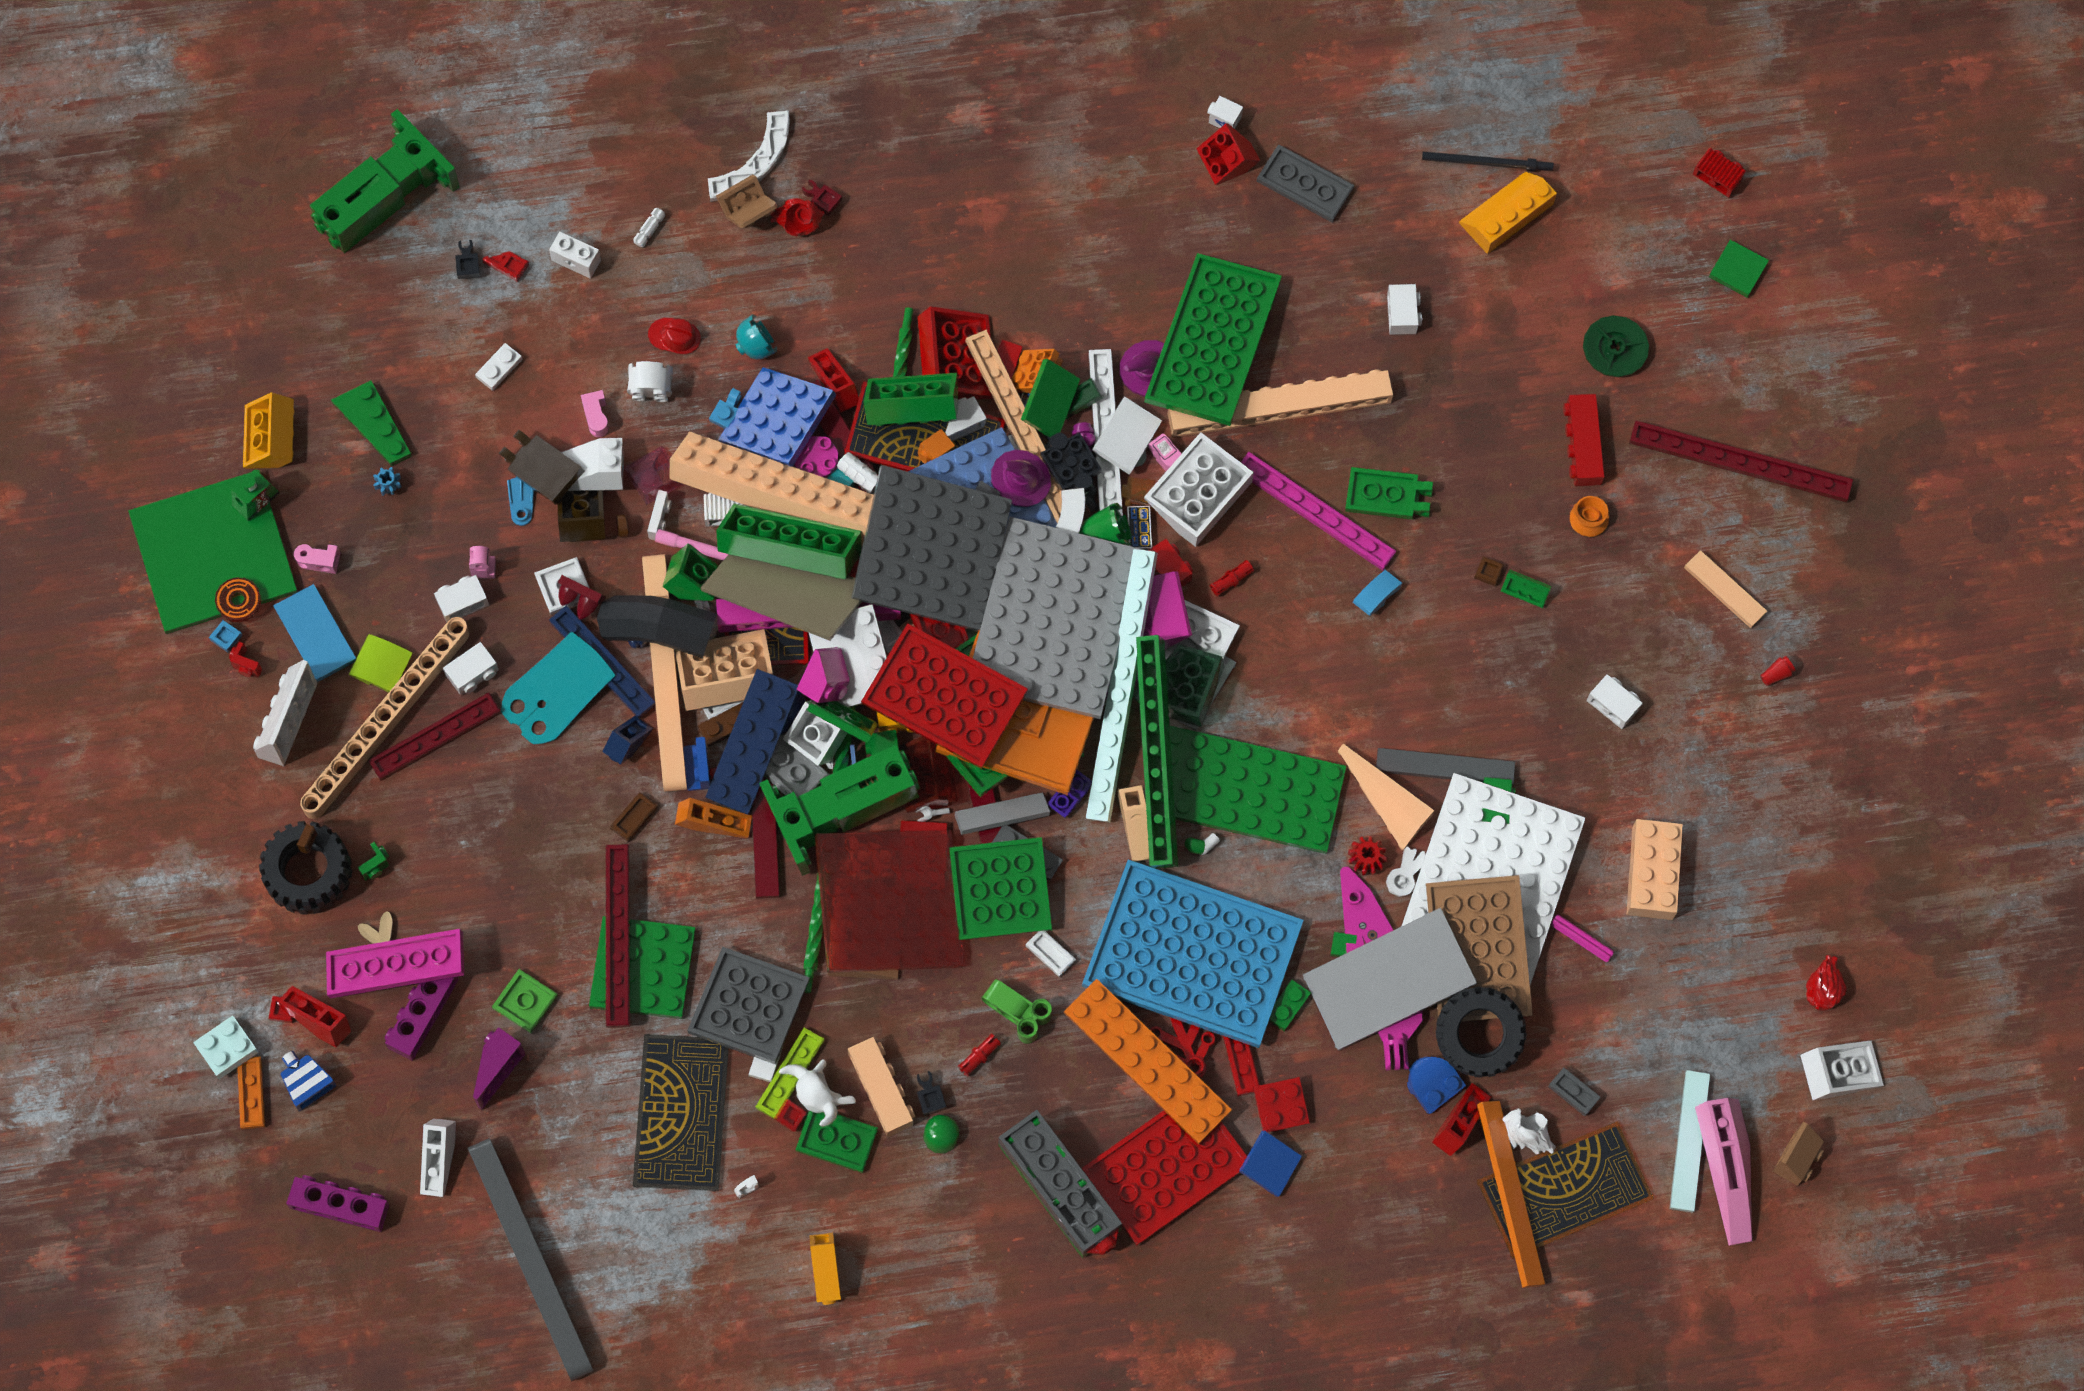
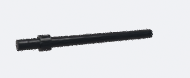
(1529, 164)

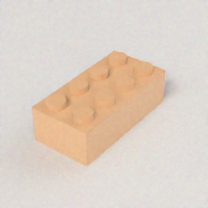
(1654, 869)

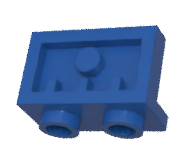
(697, 765)

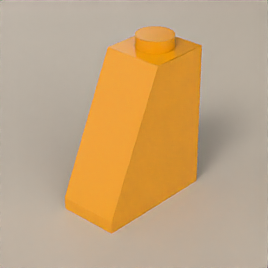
(825, 1268)

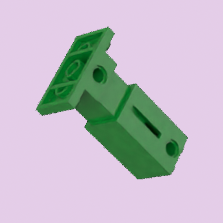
(378, 186)
(842, 800)

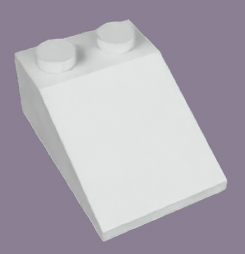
(602, 464)
(1841, 1069)

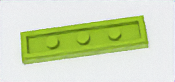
(783, 1085)

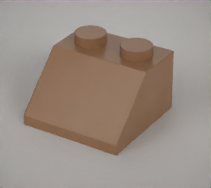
(1799, 1155)

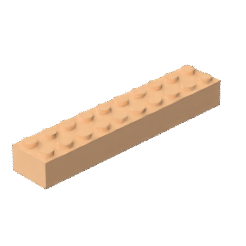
(768, 484)

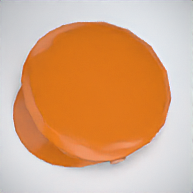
(1589, 516)

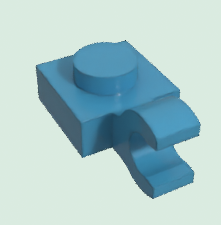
(726, 411)

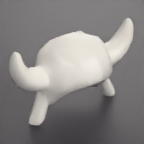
(815, 1093)

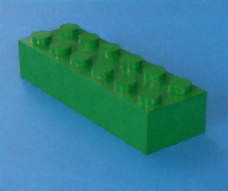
(789, 541)

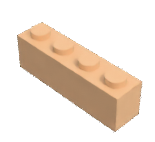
(880, 1086)

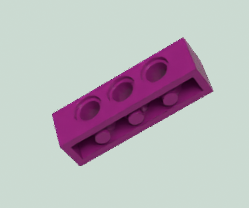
(410, 1044)
(371, 1219)

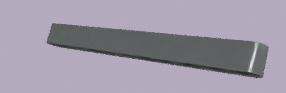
(530, 1259)

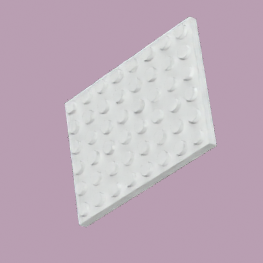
(1533, 845)

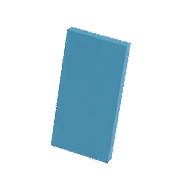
(315, 632)

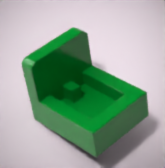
(374, 866)

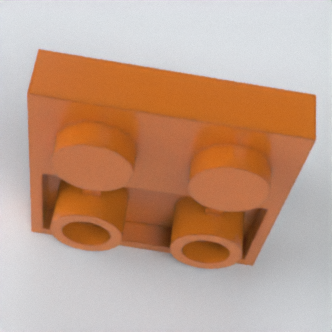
(1029, 366)

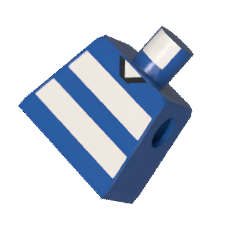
(305, 1080)

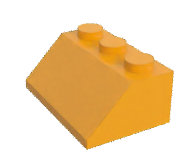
(268, 432)

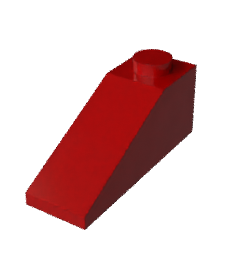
(835, 378)
(316, 1016)
(1460, 1120)

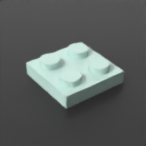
(225, 1047)

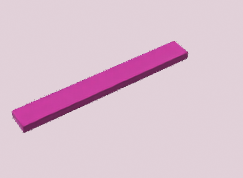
(1318, 512)

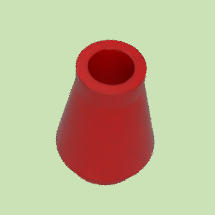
(1779, 670)

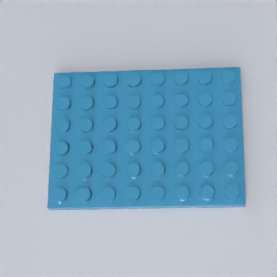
(1193, 953)

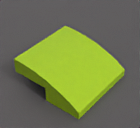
(380, 663)

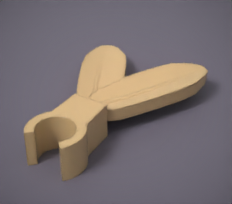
(384, 933)

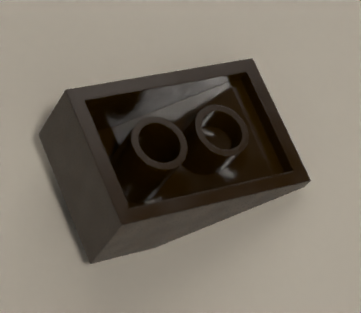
(581, 516)

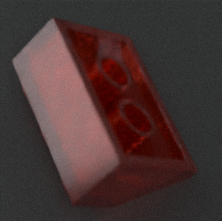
(933, 774)

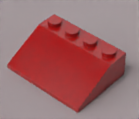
(946, 351)

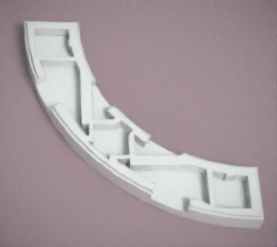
(762, 161)
(1072, 510)

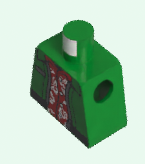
(253, 493)

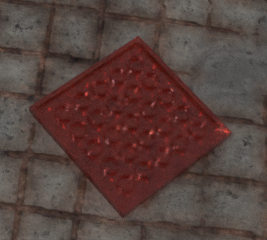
(888, 901)

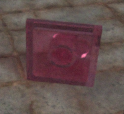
(651, 474)

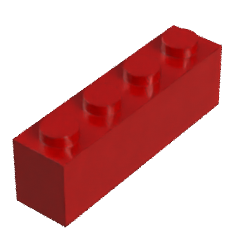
(1584, 440)

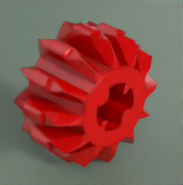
(1369, 863)

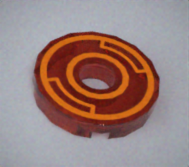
(235, 587)

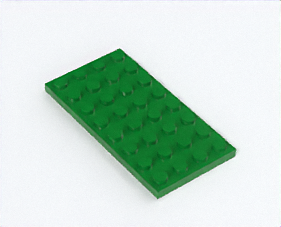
(1213, 339)
(1254, 790)

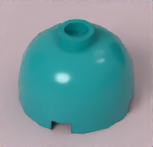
(754, 339)

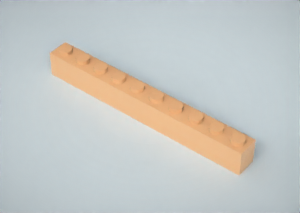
(1294, 402)

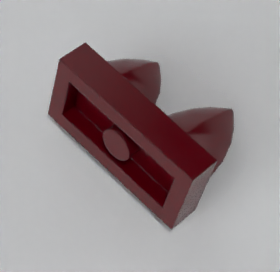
(588, 598)

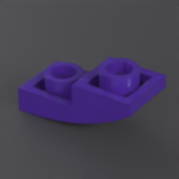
(1064, 803)

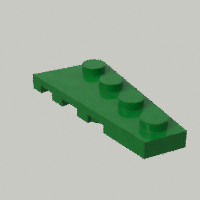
(370, 416)

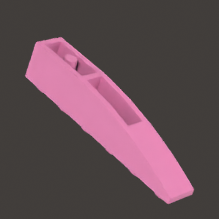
(1729, 1163)

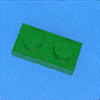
(1288, 1005)

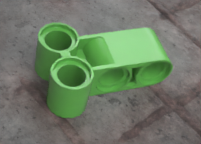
(1017, 1009)

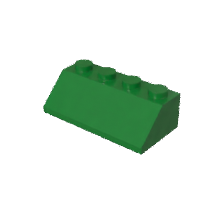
(911, 399)

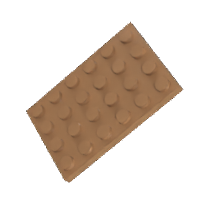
(1490, 933)

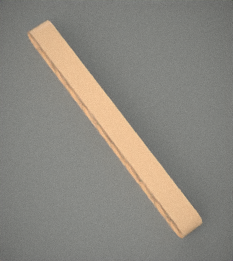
(665, 688)
(384, 728)

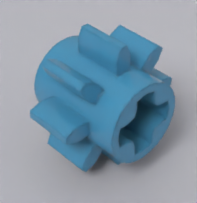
(384, 476)

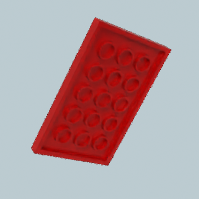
(944, 696)
(1162, 1173)

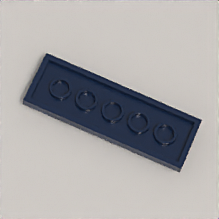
(752, 741)

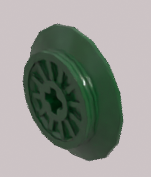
(1622, 334)

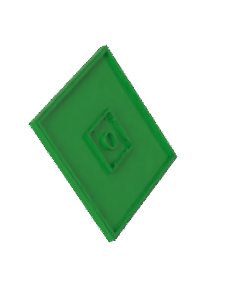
(200, 543)

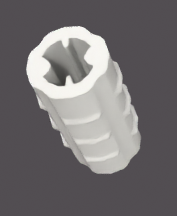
(858, 472)

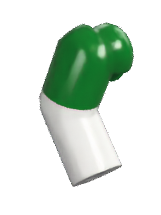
(1201, 846)

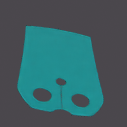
(565, 681)

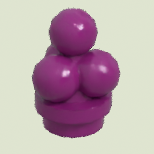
(1086, 431)

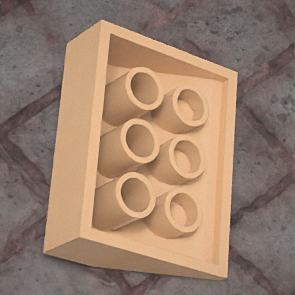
(724, 670)

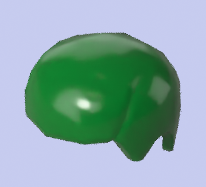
(941, 1134)

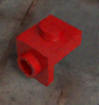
(244, 665)

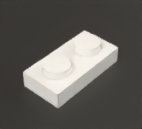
(498, 366)
(661, 506)

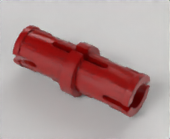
(1231, 578)
(979, 1055)

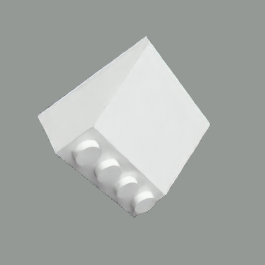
(1199, 488)
(861, 651)
(286, 714)

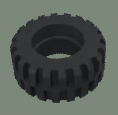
(320, 892)
(1481, 1064)

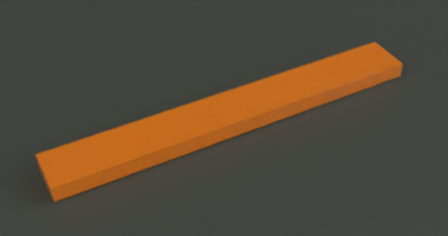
(1511, 1194)

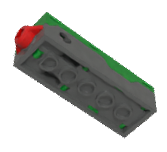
(1061, 1185)

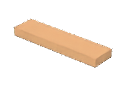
(1725, 589)

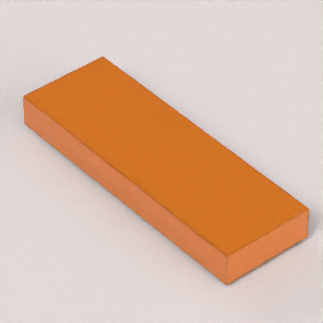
(251, 1094)

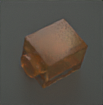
(1136, 490)

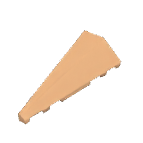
(1397, 807)

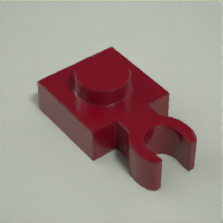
(823, 198)

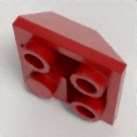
(1227, 154)

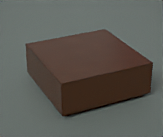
(1488, 571)
(307, 839)

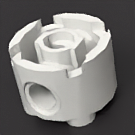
(649, 381)

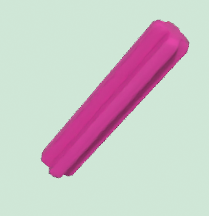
(1582, 938)

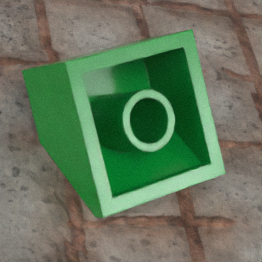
(688, 573)

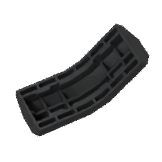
(657, 622)

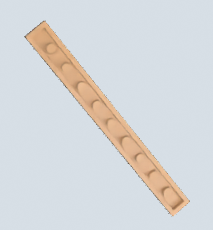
(1010, 406)

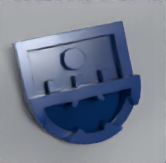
(1433, 1082)

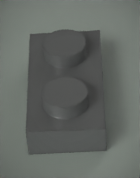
(1574, 1091)

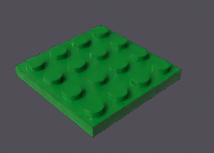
(1000, 888)
(657, 968)

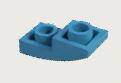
(1376, 592)

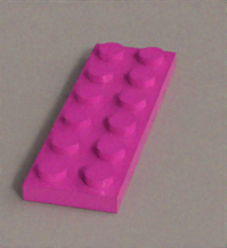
(395, 963)

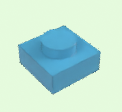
(225, 636)

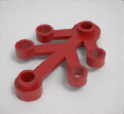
(1184, 1042)

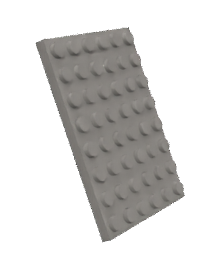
(1056, 615)

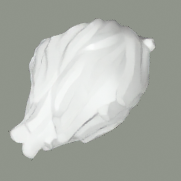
(1528, 1131)

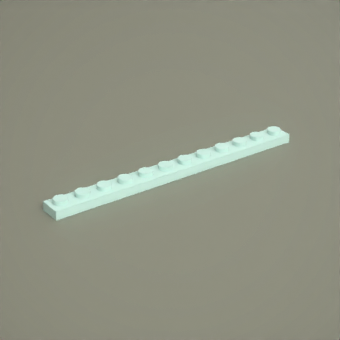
(1121, 686)

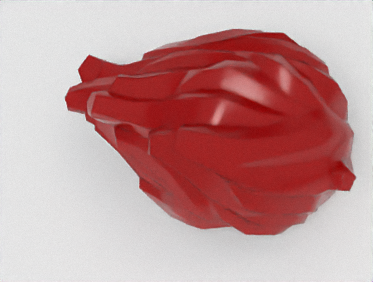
(798, 216)
(1825, 985)

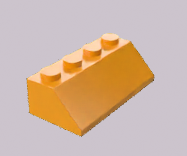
(1508, 211)

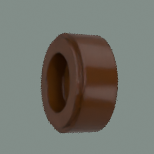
(622, 526)

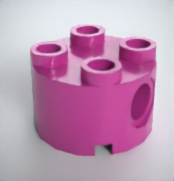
(818, 457)

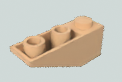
(1135, 821)

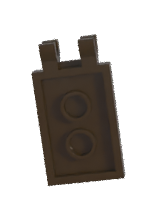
(542, 467)

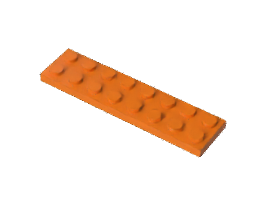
(1147, 1061)

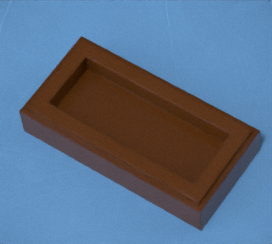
(633, 817)

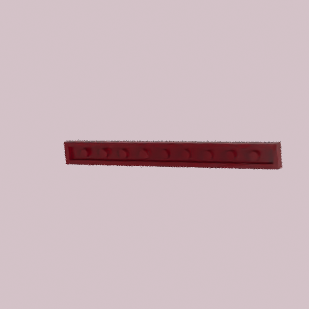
(1741, 461)

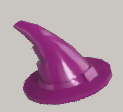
(1139, 365)
(1021, 478)

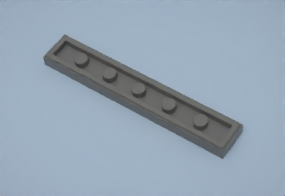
(1442, 765)

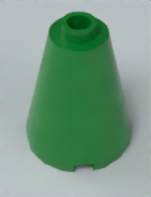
(1108, 525)

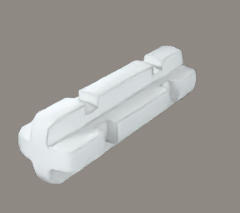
(649, 227)

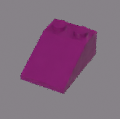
(497, 1062)

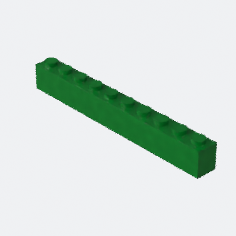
(1157, 752)

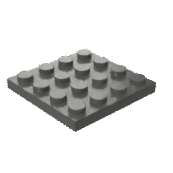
(748, 1005)

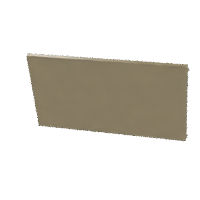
(785, 594)

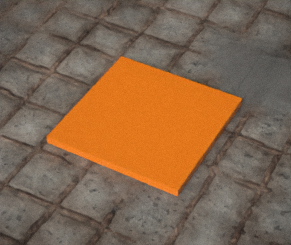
(1039, 745)

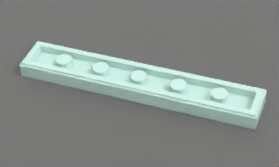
(1688, 1143)

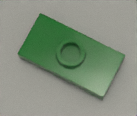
(1526, 588)

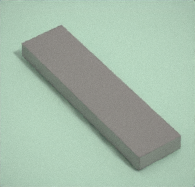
(1002, 813)

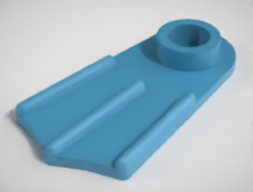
(521, 500)

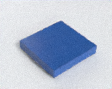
(1270, 1163)

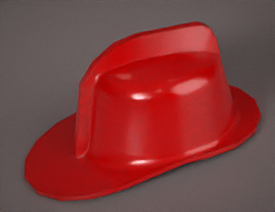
(674, 335)

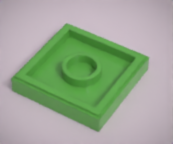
(524, 1001)

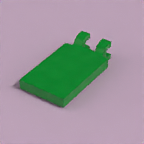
(1387, 493)

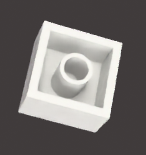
(814, 736)

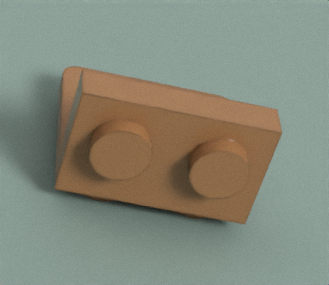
(745, 202)

